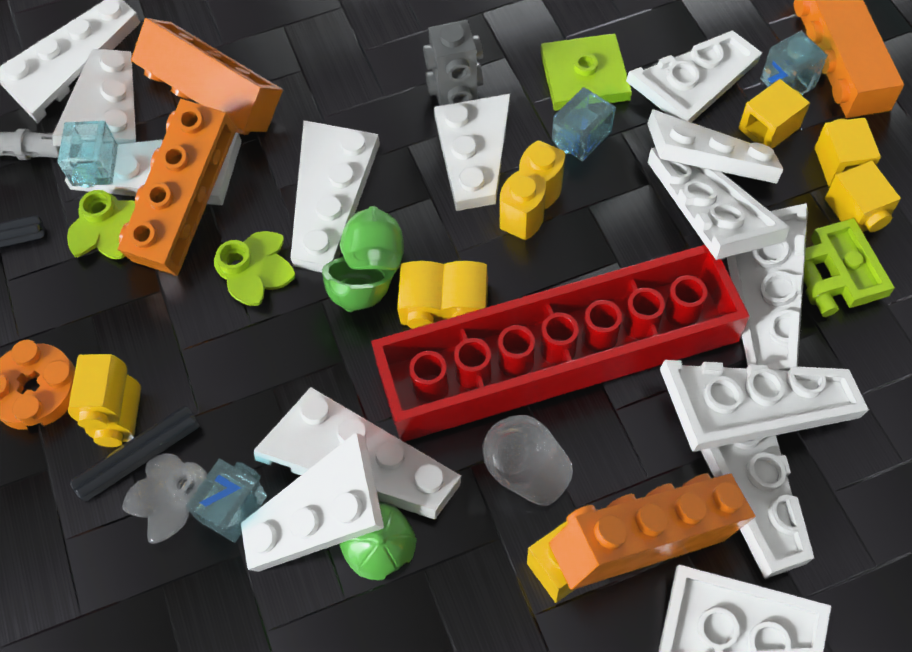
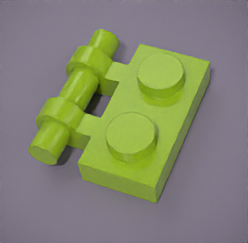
(852, 265)

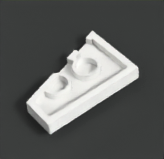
(103, 94)
(473, 147)
(705, 148)
(736, 616)

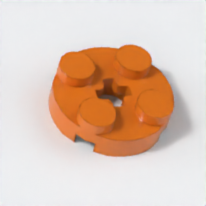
(53, 374)

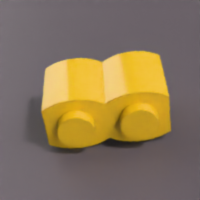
(531, 189)
(440, 291)
(104, 399)

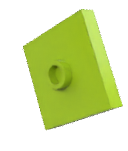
(585, 63)

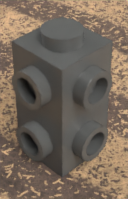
(453, 63)

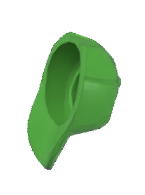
(372, 241)
(355, 288)
(383, 550)

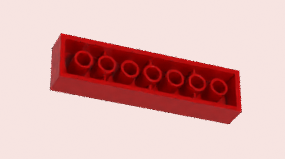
(558, 341)

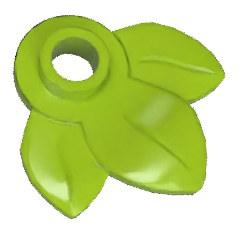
(102, 228)
(259, 268)

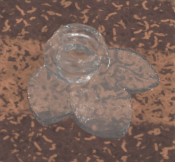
(164, 495)

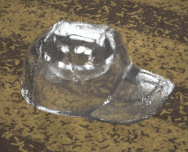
(527, 459)

